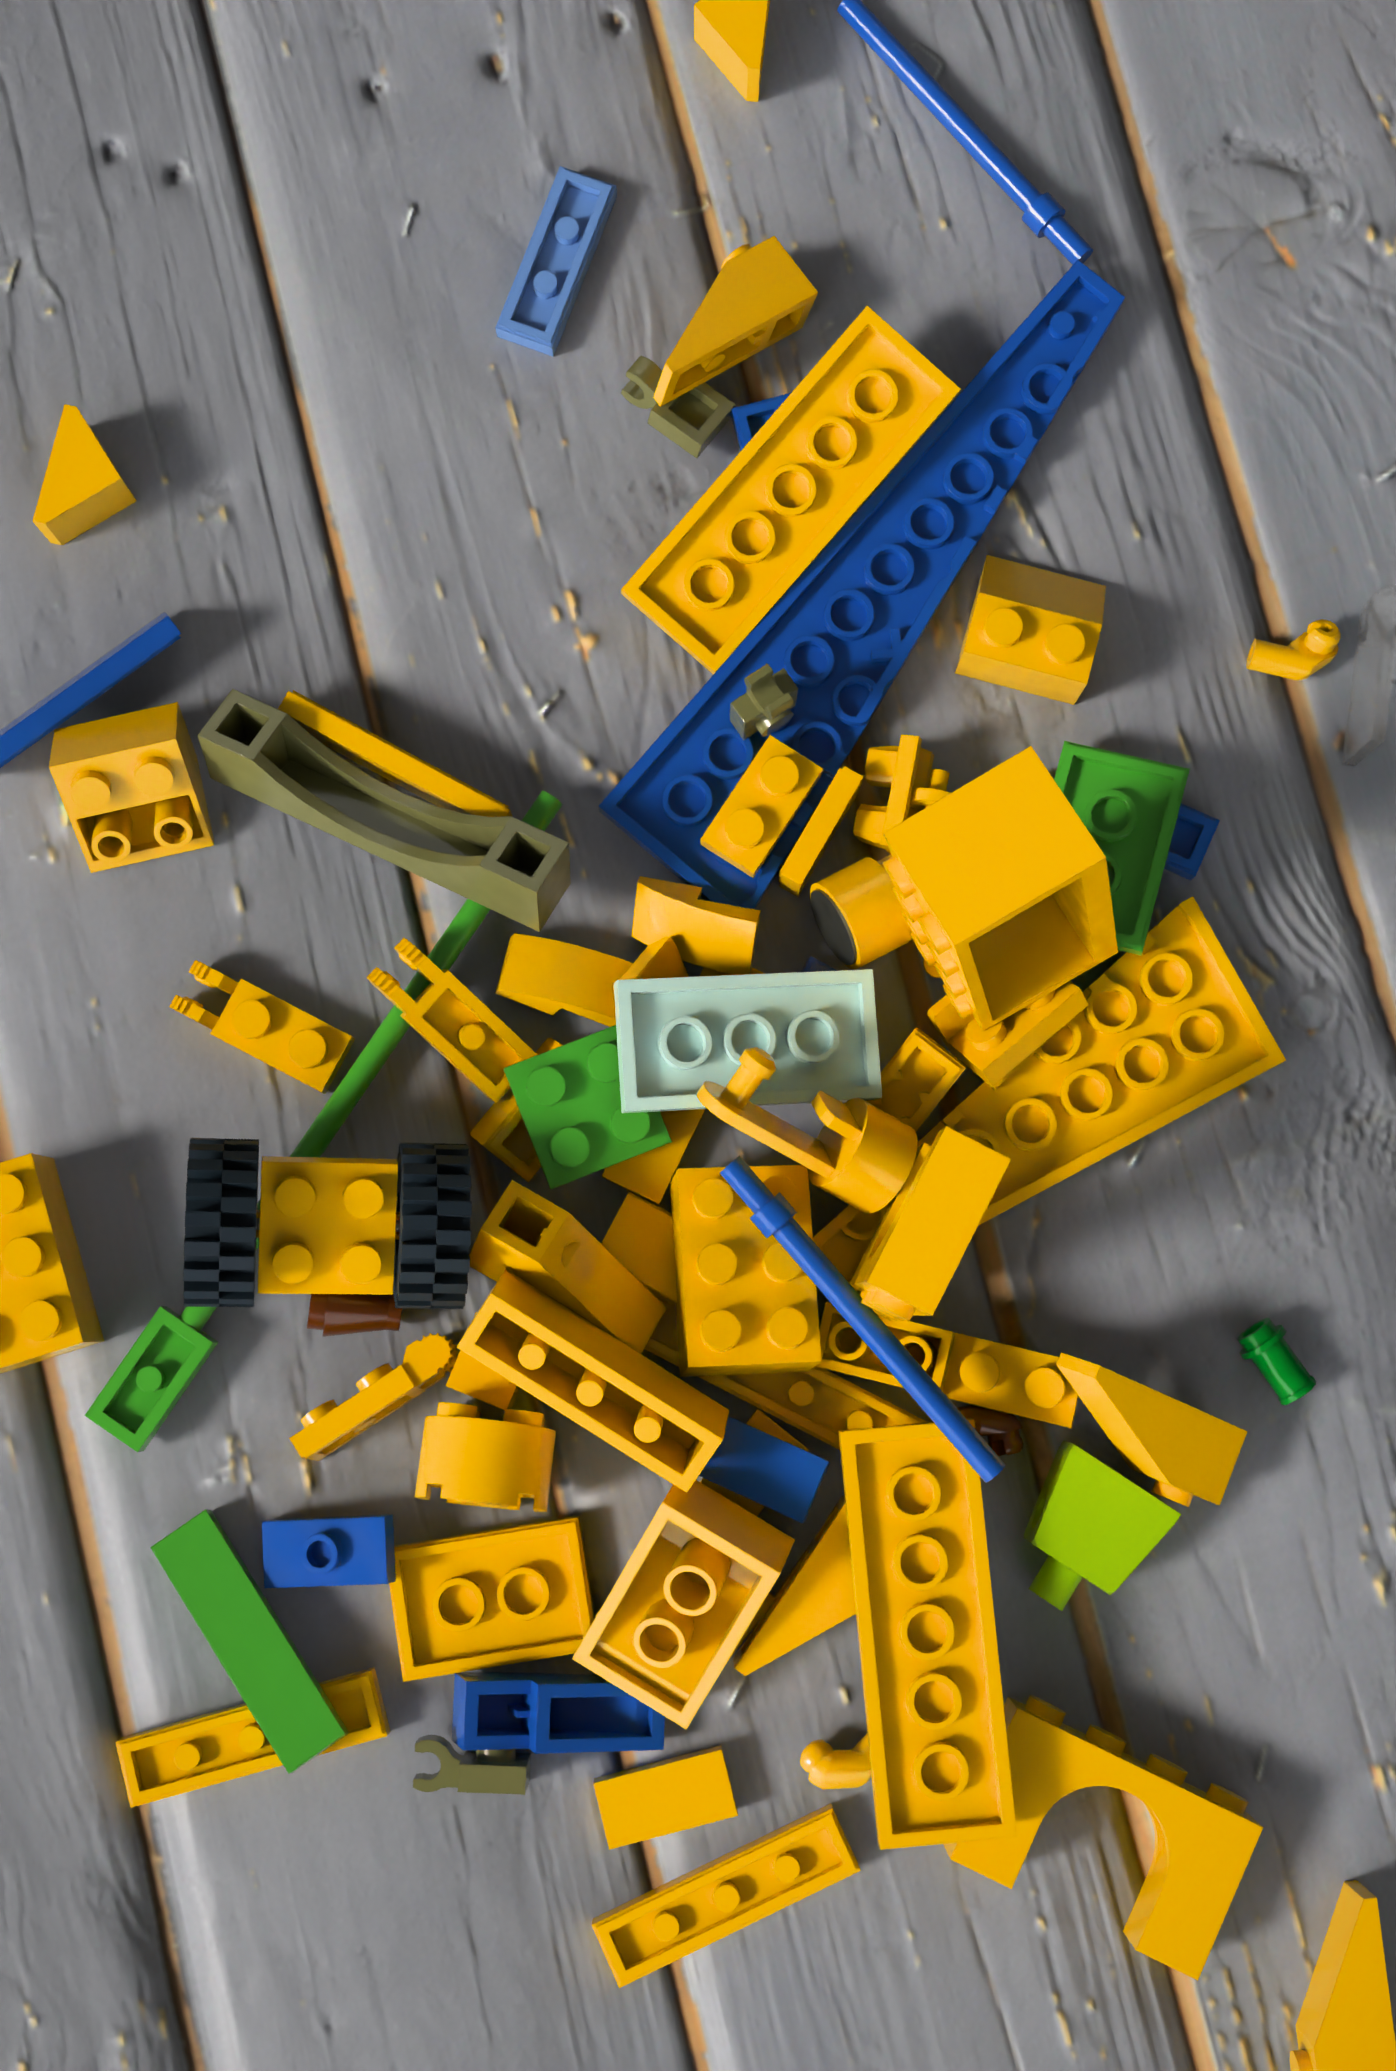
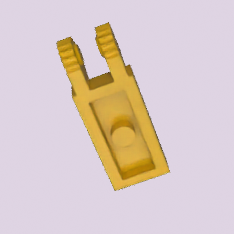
(455, 1023)
(270, 1029)
(379, 1396)

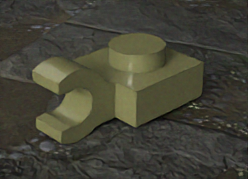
(687, 420)
(765, 703)
(475, 1771)

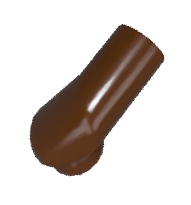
(998, 1426)

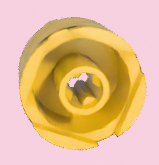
(485, 1458)

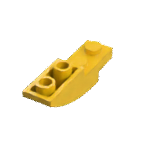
(960, 1365)

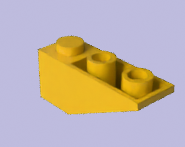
(566, 1263)

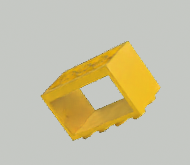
(1003, 889)

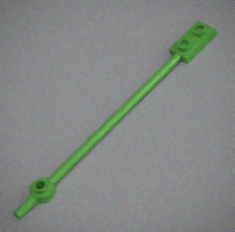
(173, 1344)

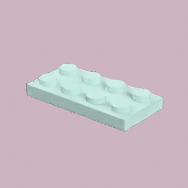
(697, 1027)

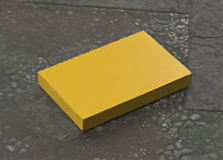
(491, 1598)

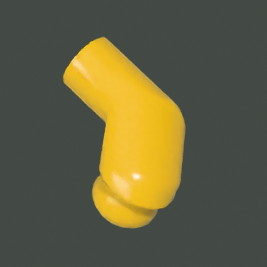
(1300, 657)
(837, 1767)

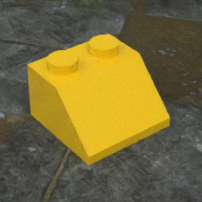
(1032, 630)

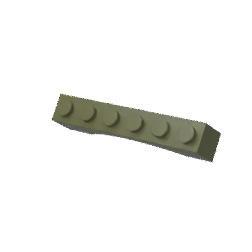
(476, 856)

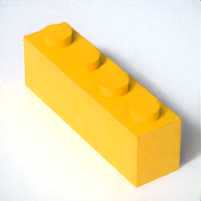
(595, 1380)

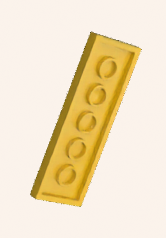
(790, 490)
(926, 1638)

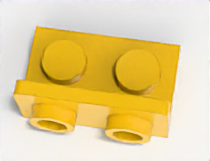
(1010, 1041)

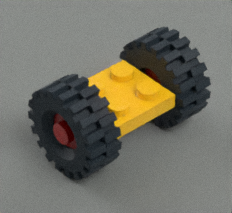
(327, 1225)

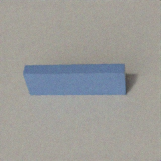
(556, 261)

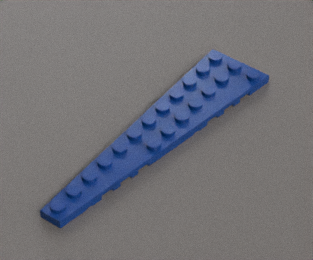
(863, 598)

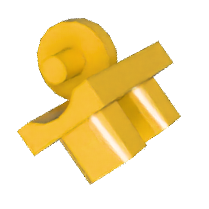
(912, 784)

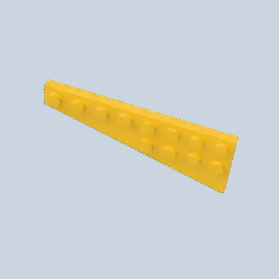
(1144, 1052)

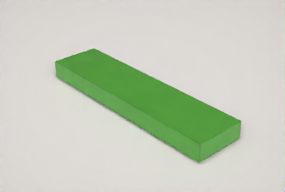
(249, 1641)

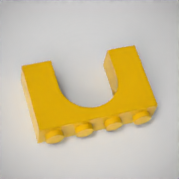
(928, 1226)
(1199, 1835)

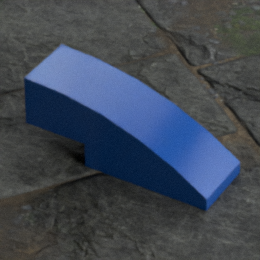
(550, 1714)

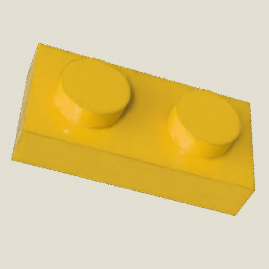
(761, 806)

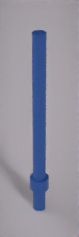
(1040, 210)
(774, 1217)

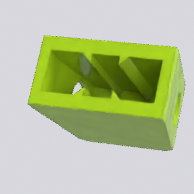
(1091, 1526)

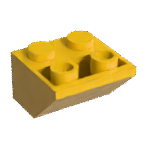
(131, 787)

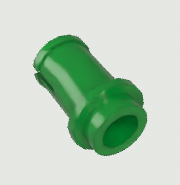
(1276, 1360)

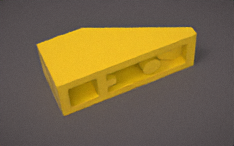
(748, 308)
(1157, 1434)
(809, 1601)
(1348, 2003)

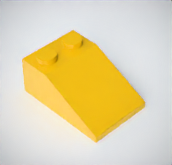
(684, 1601)

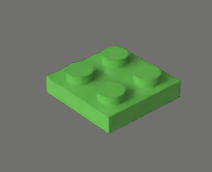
(575, 1109)

